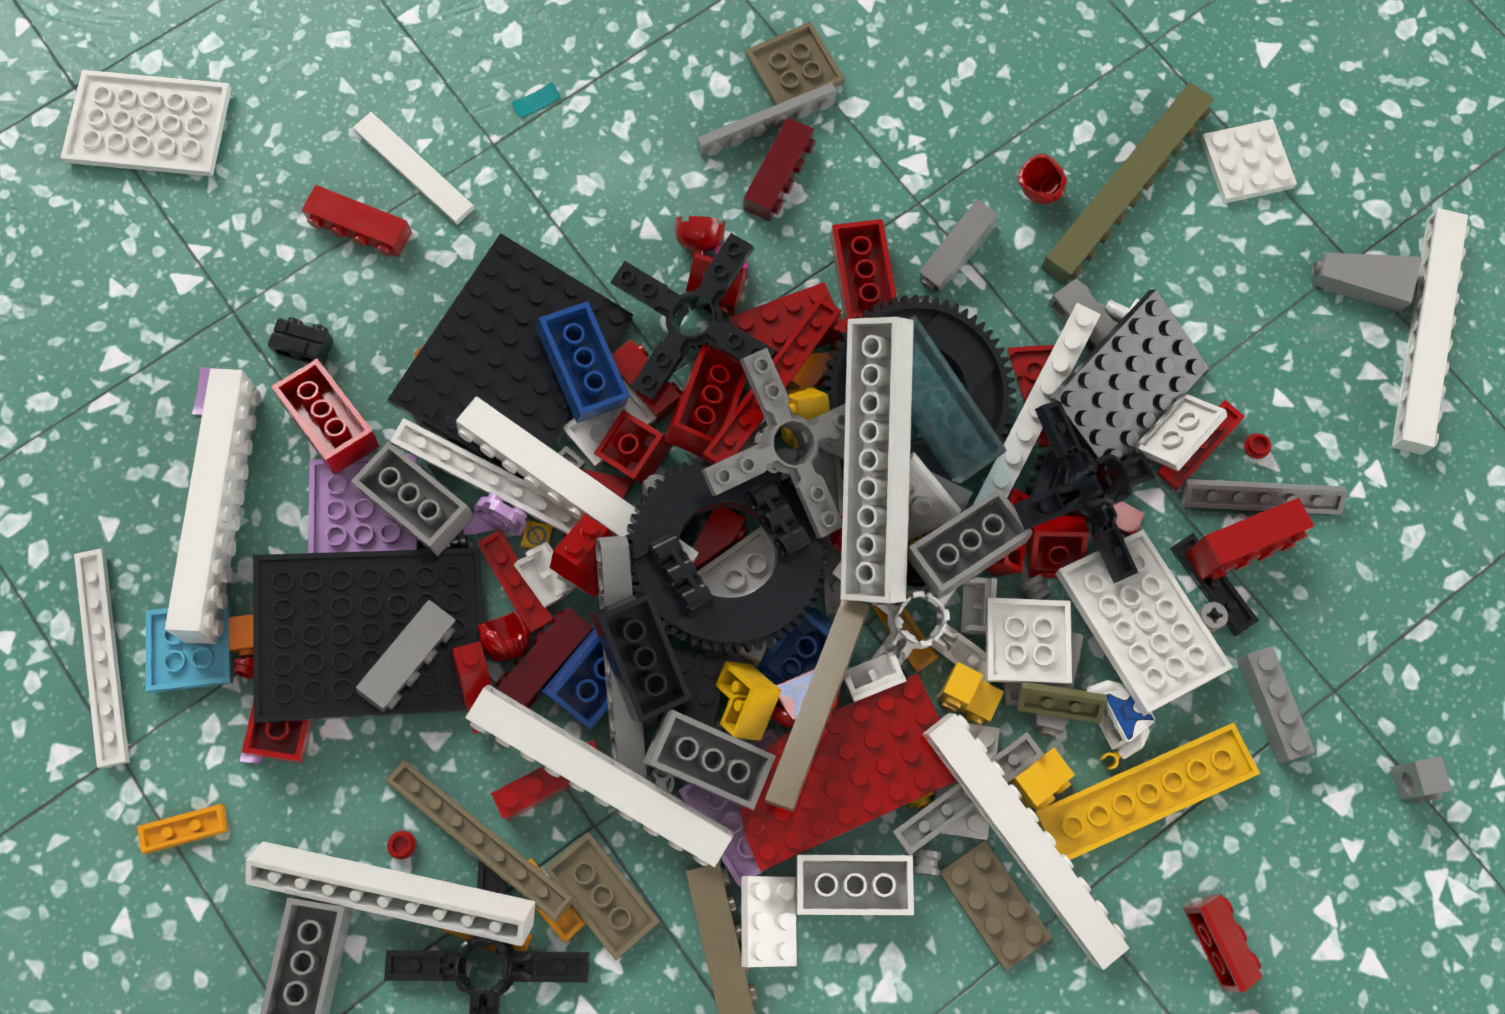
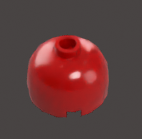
(699, 233)

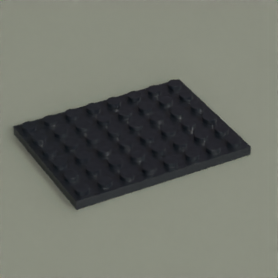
(493, 350)
(335, 615)

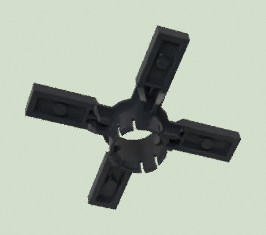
(675, 307)
(1085, 481)
(518, 965)

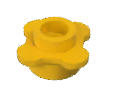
(922, 802)

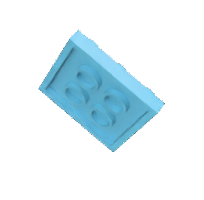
(185, 665)

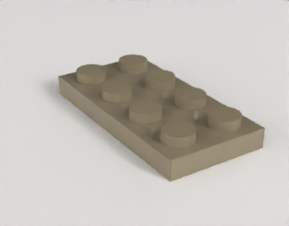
(602, 895)
(995, 905)

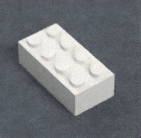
(854, 885)

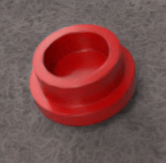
(1257, 446)
(244, 667)
(401, 845)

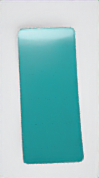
(536, 100)

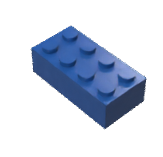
(582, 362)
(582, 683)

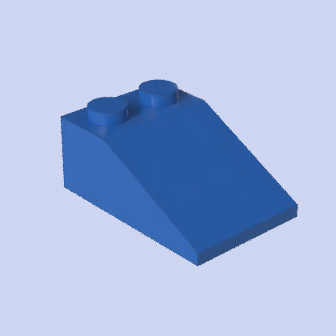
(798, 651)

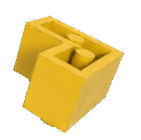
(806, 403)
(969, 695)
(750, 700)
(1042, 780)

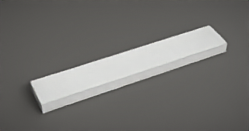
(414, 168)

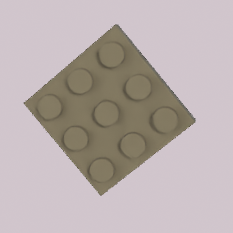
(794, 64)

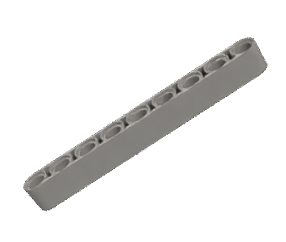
(613, 586)

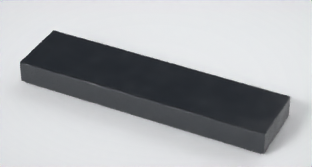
(1219, 591)

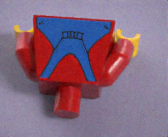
(791, 699)

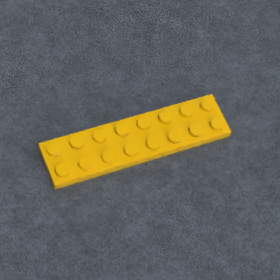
(1148, 792)

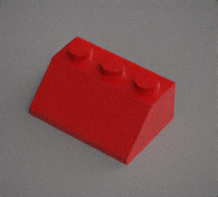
(1224, 943)

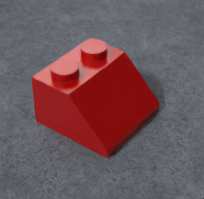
(731, 299)
(633, 447)
(1056, 545)
(576, 555)

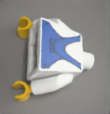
(1122, 721)

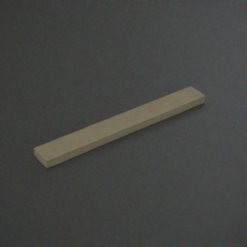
(817, 705)
(480, 841)

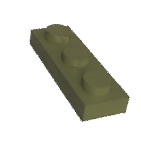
(1061, 702)

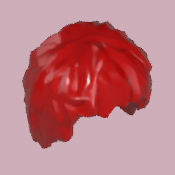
(1042, 179)
(504, 637)

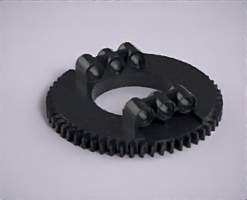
(965, 349)
(681, 594)

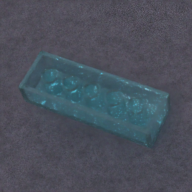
(947, 413)

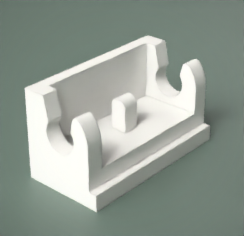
(540, 577)
(974, 605)
(873, 676)

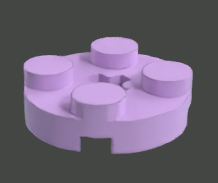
(501, 515)

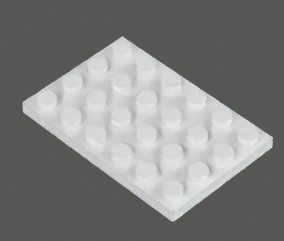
(146, 123)
(1145, 625)

